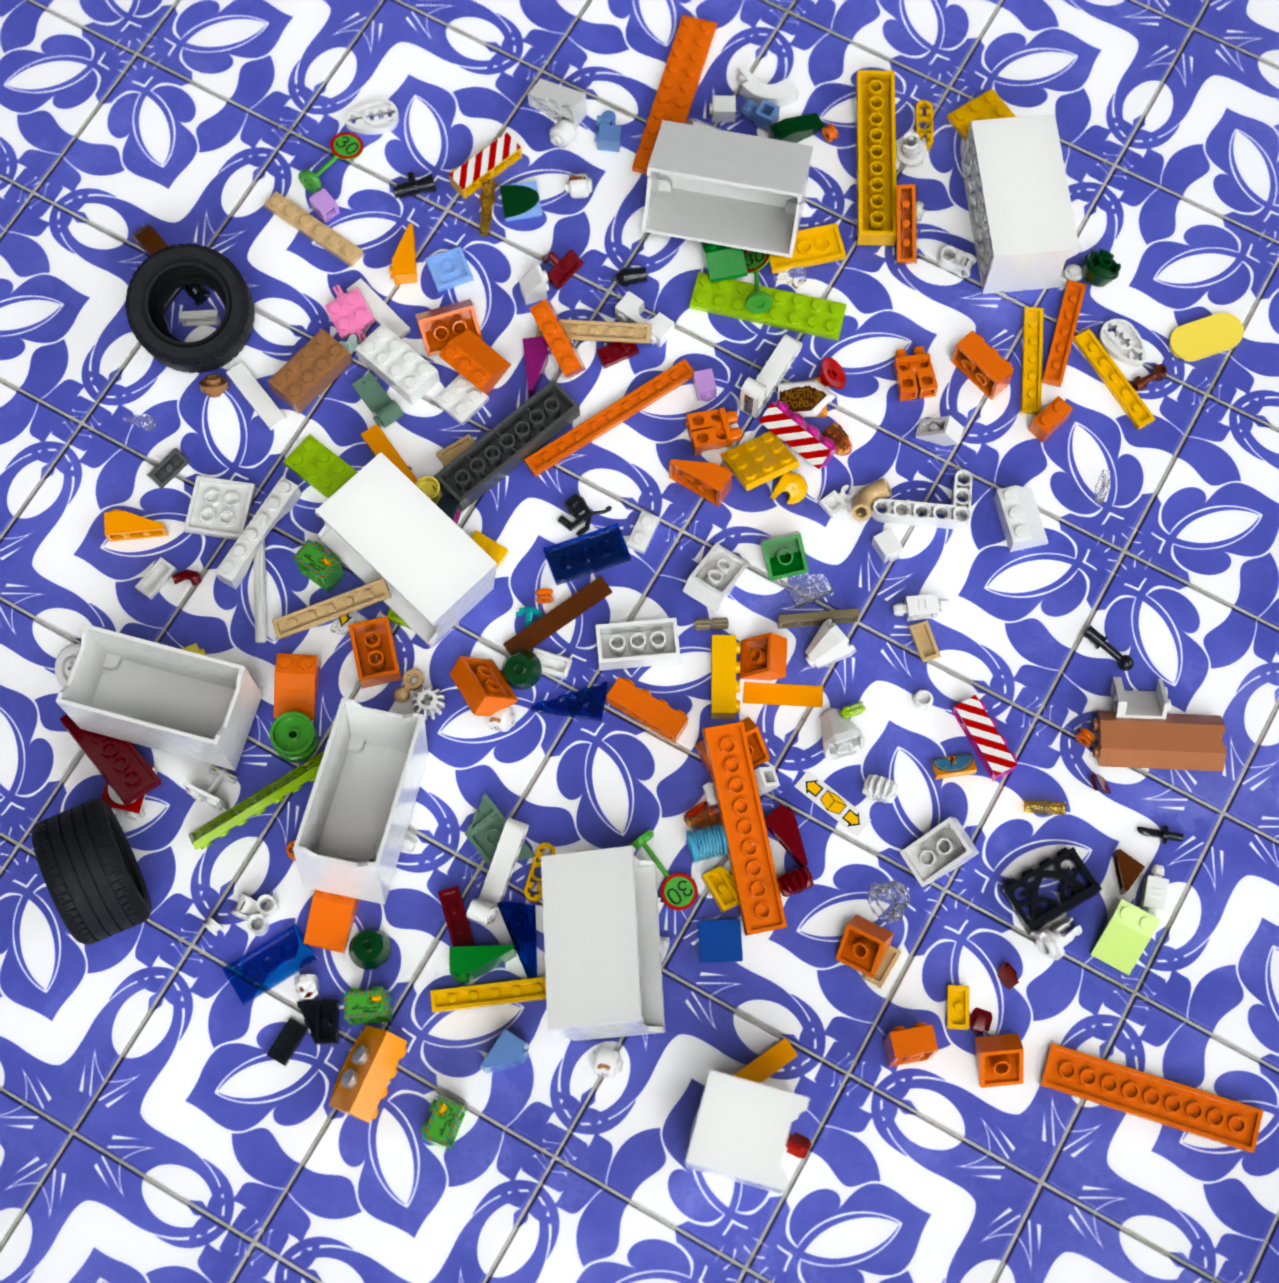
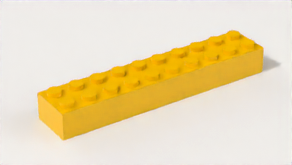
(876, 158)

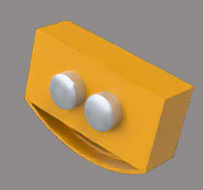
(367, 1073)

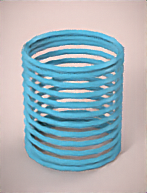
(713, 835)

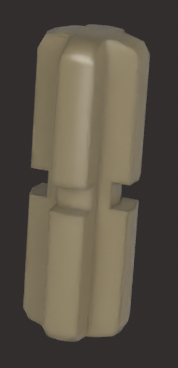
(706, 623)

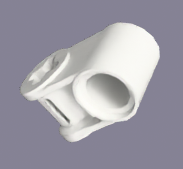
(957, 261)

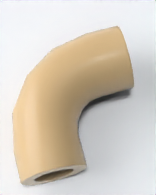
(867, 496)

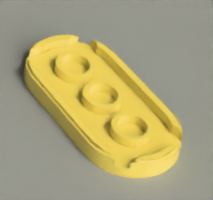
(1206, 337)

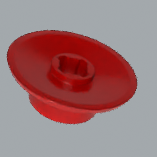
(832, 373)

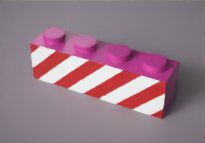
(798, 434)
(984, 737)

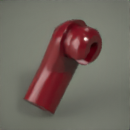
(187, 574)

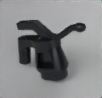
(580, 511)

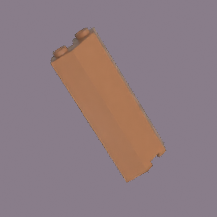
(1172, 743)

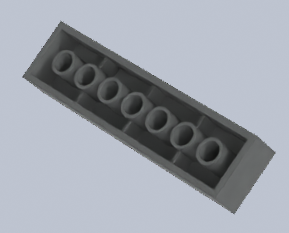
(508, 444)

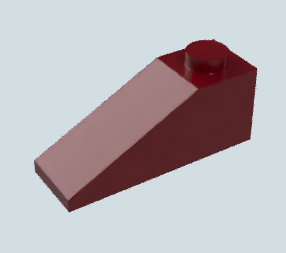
(785, 830)

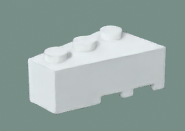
(558, 101)

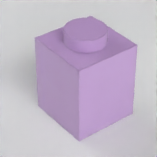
(324, 205)
(704, 385)

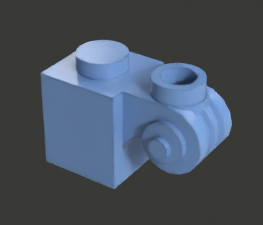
(762, 116)
(608, 135)

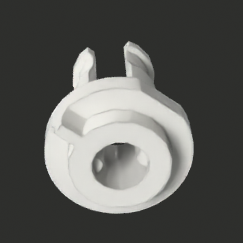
(911, 150)
(1052, 943)

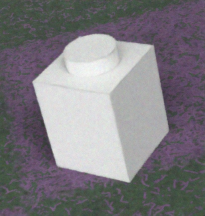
(723, 108)
(887, 546)

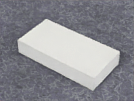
(199, 318)
(155, 578)
(553, 663)

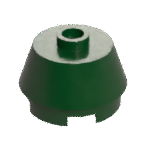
(1100, 268)
(521, 669)
(369, 948)

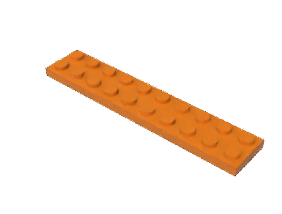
(677, 83)
(744, 828)
(1152, 1098)

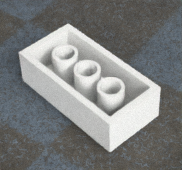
(397, 364)
(637, 644)

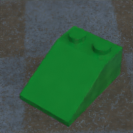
(474, 961)

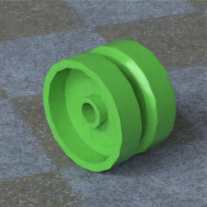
(294, 737)

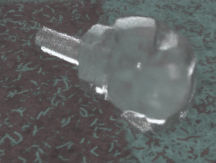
(795, 276)
(144, 421)

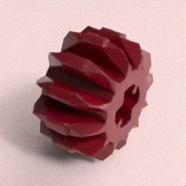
(795, 882)

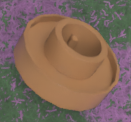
(213, 385)

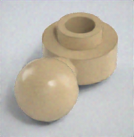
(402, 694)

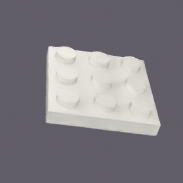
(219, 507)

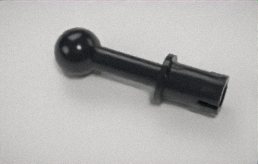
(1124, 662)

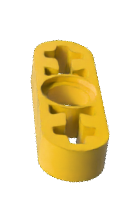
(928, 118)
(530, 885)

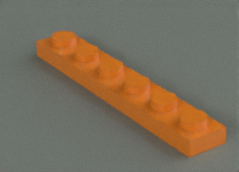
(1064, 333)

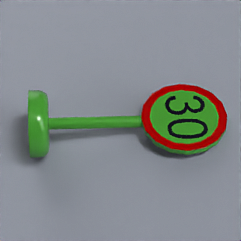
(343, 146)
(757, 301)
(678, 889)

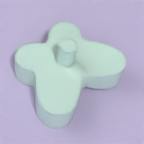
(351, 343)

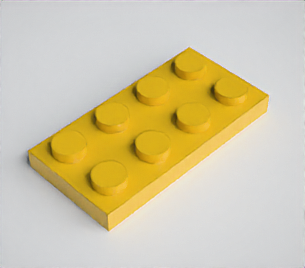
(812, 248)

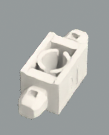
(921, 607)
(1154, 891)

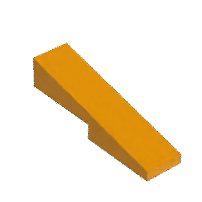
(379, 443)
(768, 1062)

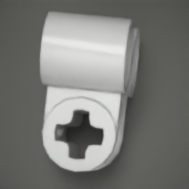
(252, 911)

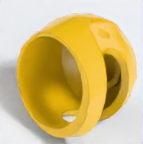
(793, 485)

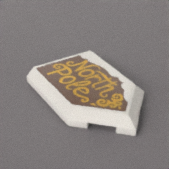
(805, 397)

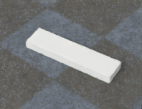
(380, 310)
(256, 396)

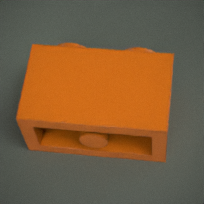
(1050, 419)

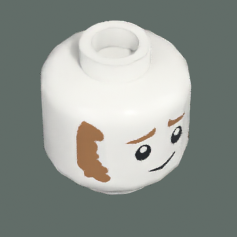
(501, 720)
(606, 1063)

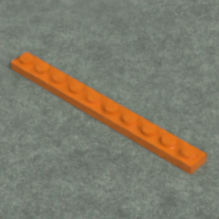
(609, 418)

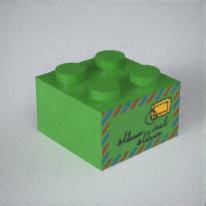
(319, 565)
(367, 1006)
(443, 1123)

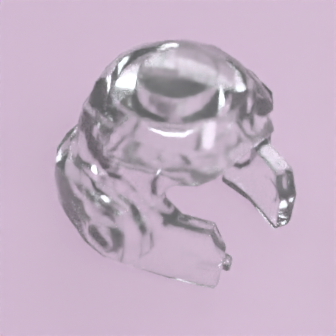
(888, 900)

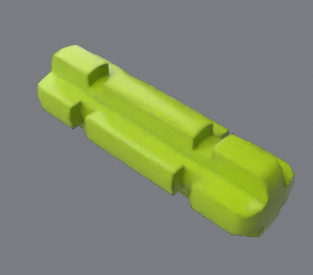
(853, 710)

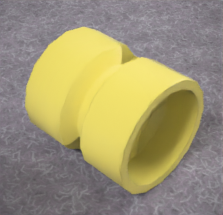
(430, 487)

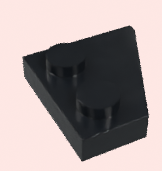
(322, 1020)

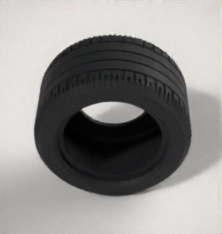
(163, 275)
(91, 872)

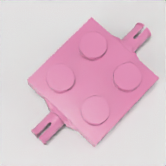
(350, 313)

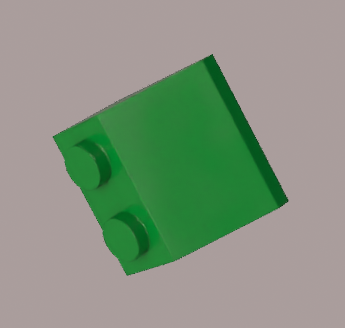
(723, 262)
(784, 555)

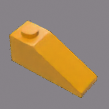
(404, 259)
(124, 525)

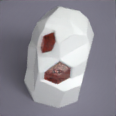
(307, 987)

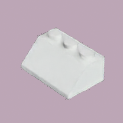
(1019, 518)

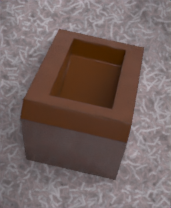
(1126, 870)

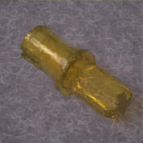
(1044, 807)

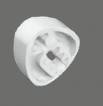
(373, 108)
(1128, 334)

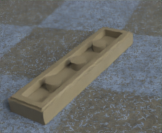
(817, 618)

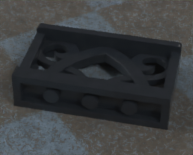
(1040, 916)

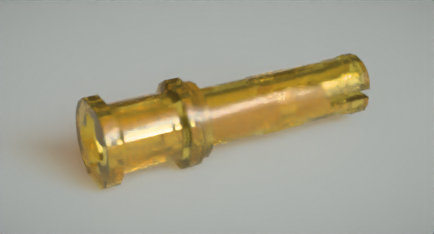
(487, 199)

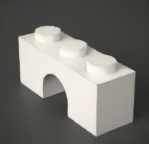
(629, 311)

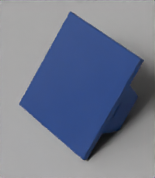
(720, 941)

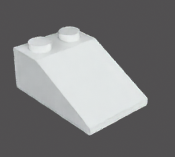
(715, 577)
(939, 851)

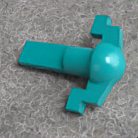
(530, 612)

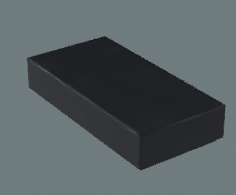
(287, 1042)

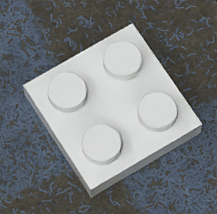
(461, 399)

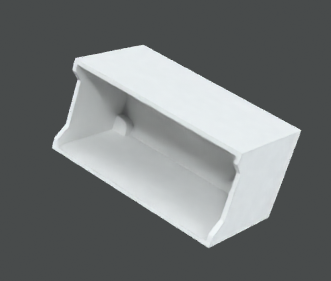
(726, 188)
(1018, 203)
(397, 533)
(161, 697)
(360, 791)
(602, 944)
(744, 1131)

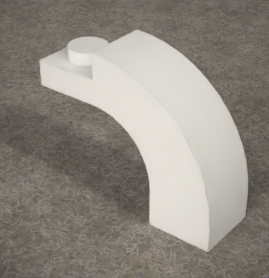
(781, 93)
(765, 778)

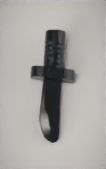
(1164, 834)

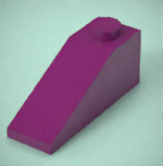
(536, 360)

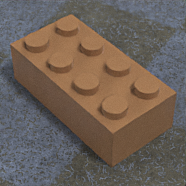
(310, 371)

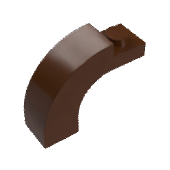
(148, 239)

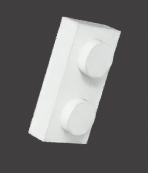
(643, 532)

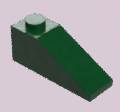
(796, 128)

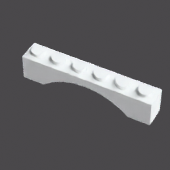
(239, 558)

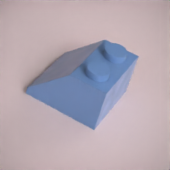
(506, 1053)

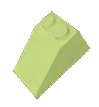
(1125, 936)

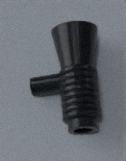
(414, 187)

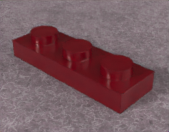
(456, 917)

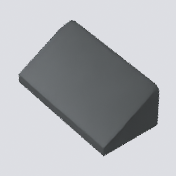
(168, 468)

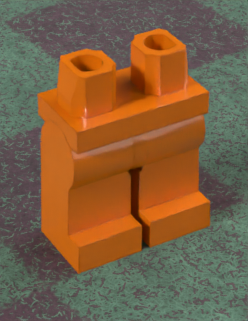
(914, 374)
(712, 429)

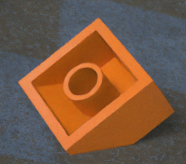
(763, 657)
(864, 945)
(999, 1060)

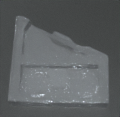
(806, 588)

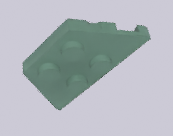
(487, 829)

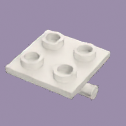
(209, 796)

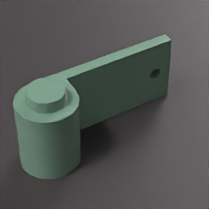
(377, 400)

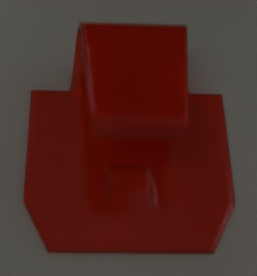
(798, 1145)

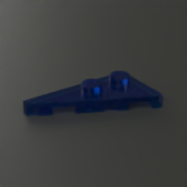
(584, 704)
(521, 925)

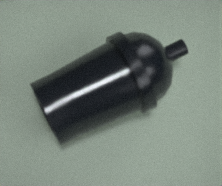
(631, 276)

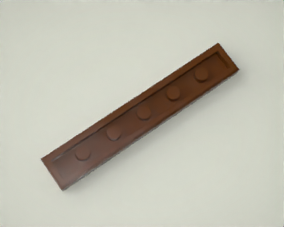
(559, 616)

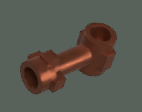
(1158, 374)

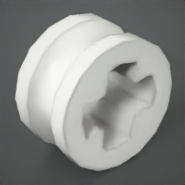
(212, 926)

